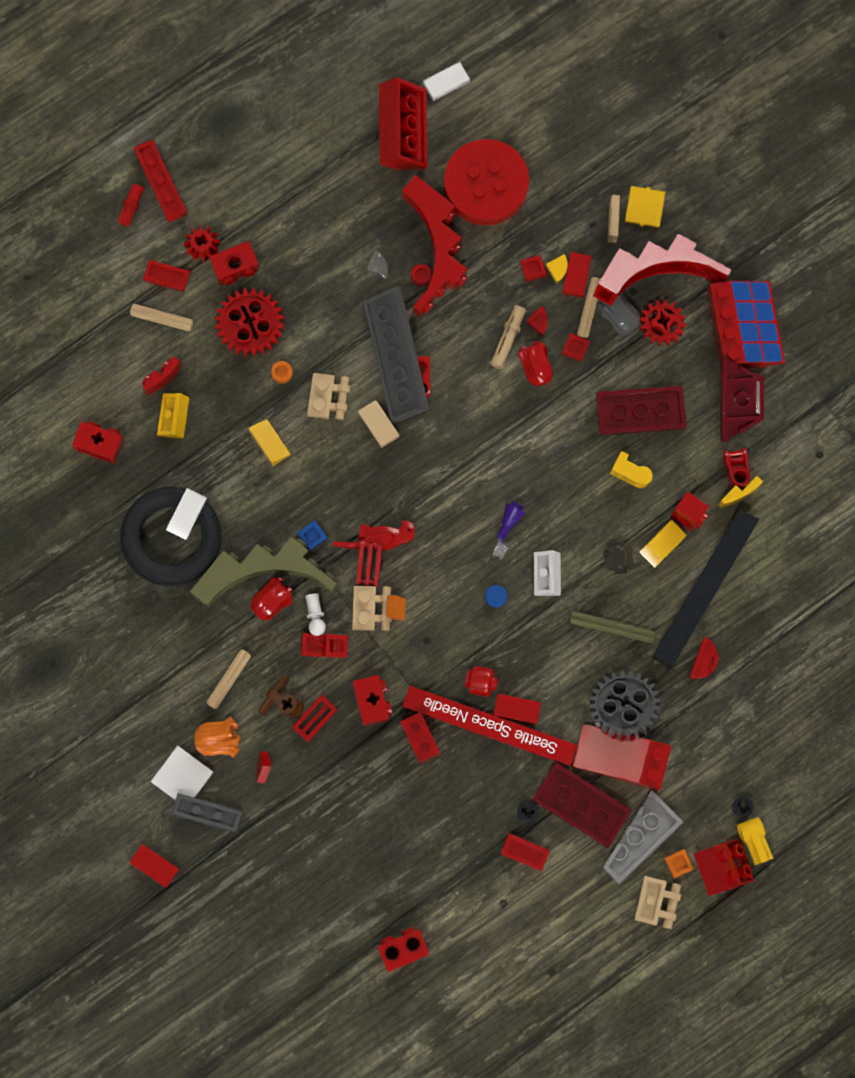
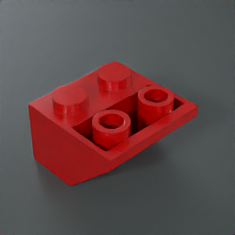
(724, 867)

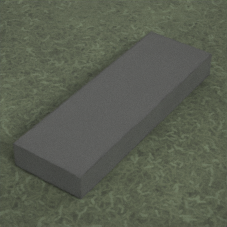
(206, 812)

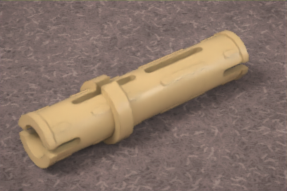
(511, 327)

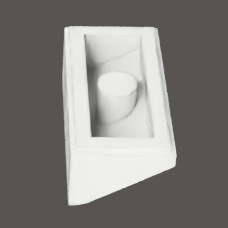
(547, 573)

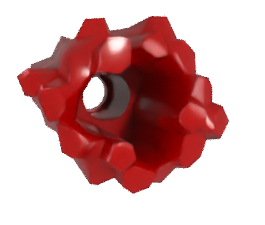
(536, 363)
(271, 599)

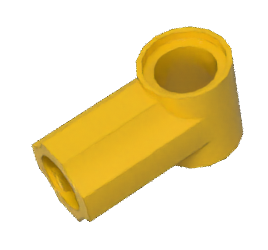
(753, 834)

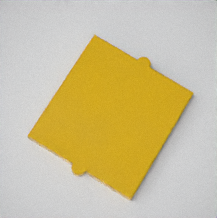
(645, 206)

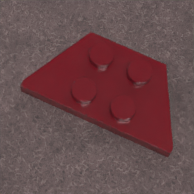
(739, 399)

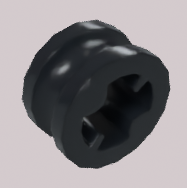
(532, 807)
(736, 810)

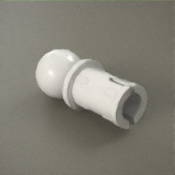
(316, 626)

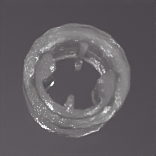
(500, 549)

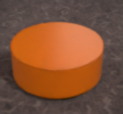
(281, 372)

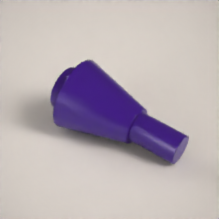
(511, 516)

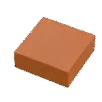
(396, 607)
(678, 863)

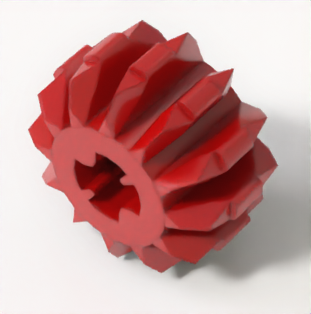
(198, 237)

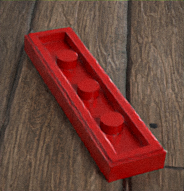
(160, 181)

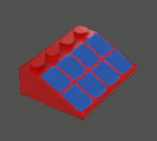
(745, 323)

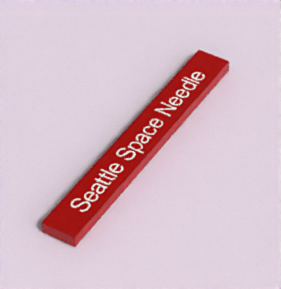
(489, 726)

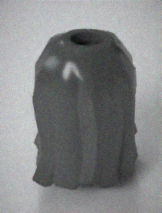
(621, 315)

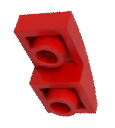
(156, 380)

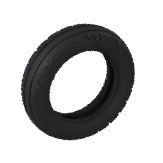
(161, 574)

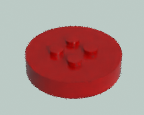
(486, 182)

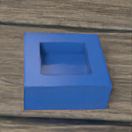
(312, 535)

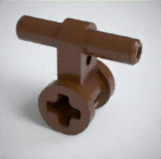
(282, 700)

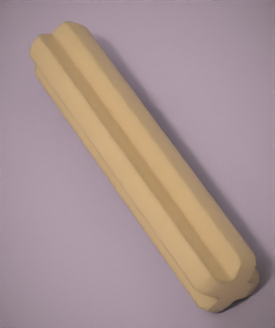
(589, 310)
(161, 317)
(228, 679)

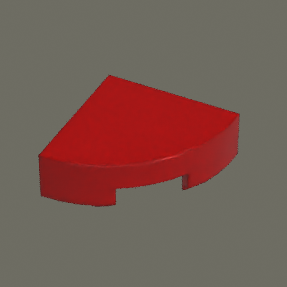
(538, 321)
(263, 767)

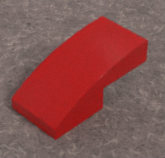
(324, 645)

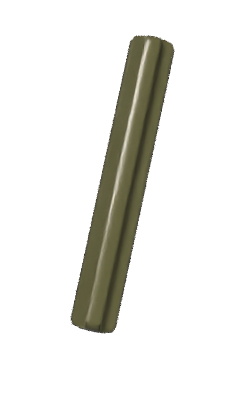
(612, 627)

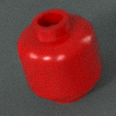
(481, 681)

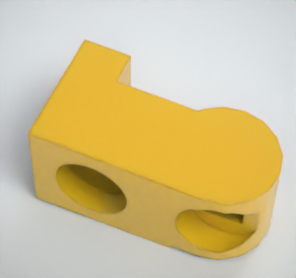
(631, 473)

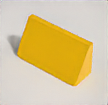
(173, 415)
(269, 442)

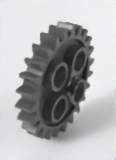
(634, 689)

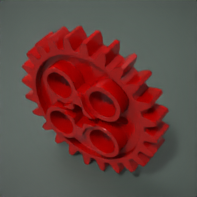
(267, 315)

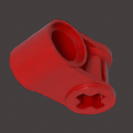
(736, 464)

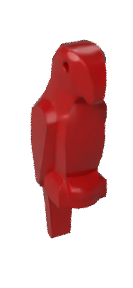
(386, 535)

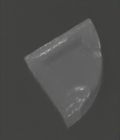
(378, 265)

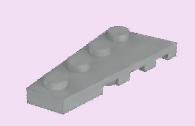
(645, 834)

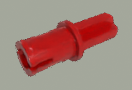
(130, 205)

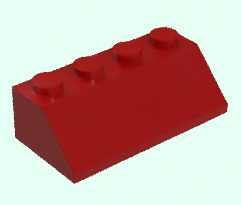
(402, 125)

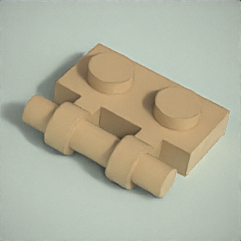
(321, 396)
(364, 608)
(651, 900)

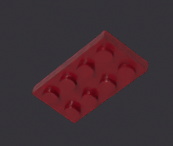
(640, 410)
(581, 805)

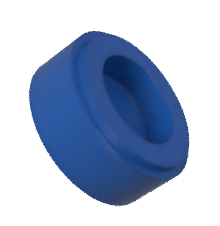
(496, 596)

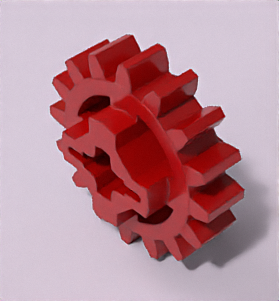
(654, 325)

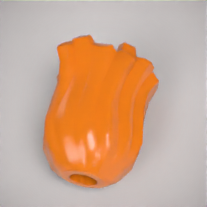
(217, 738)

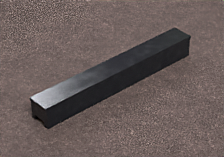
(705, 589)

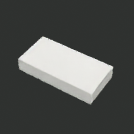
(446, 81)

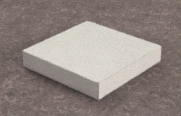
(182, 775)

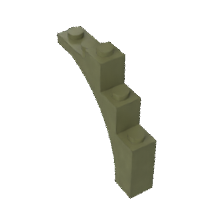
(228, 571)

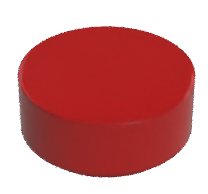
(421, 275)

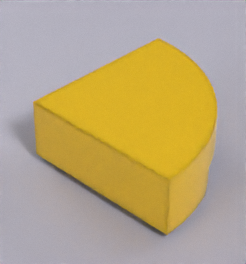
(558, 268)

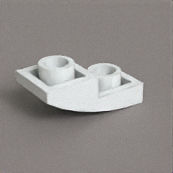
(186, 513)

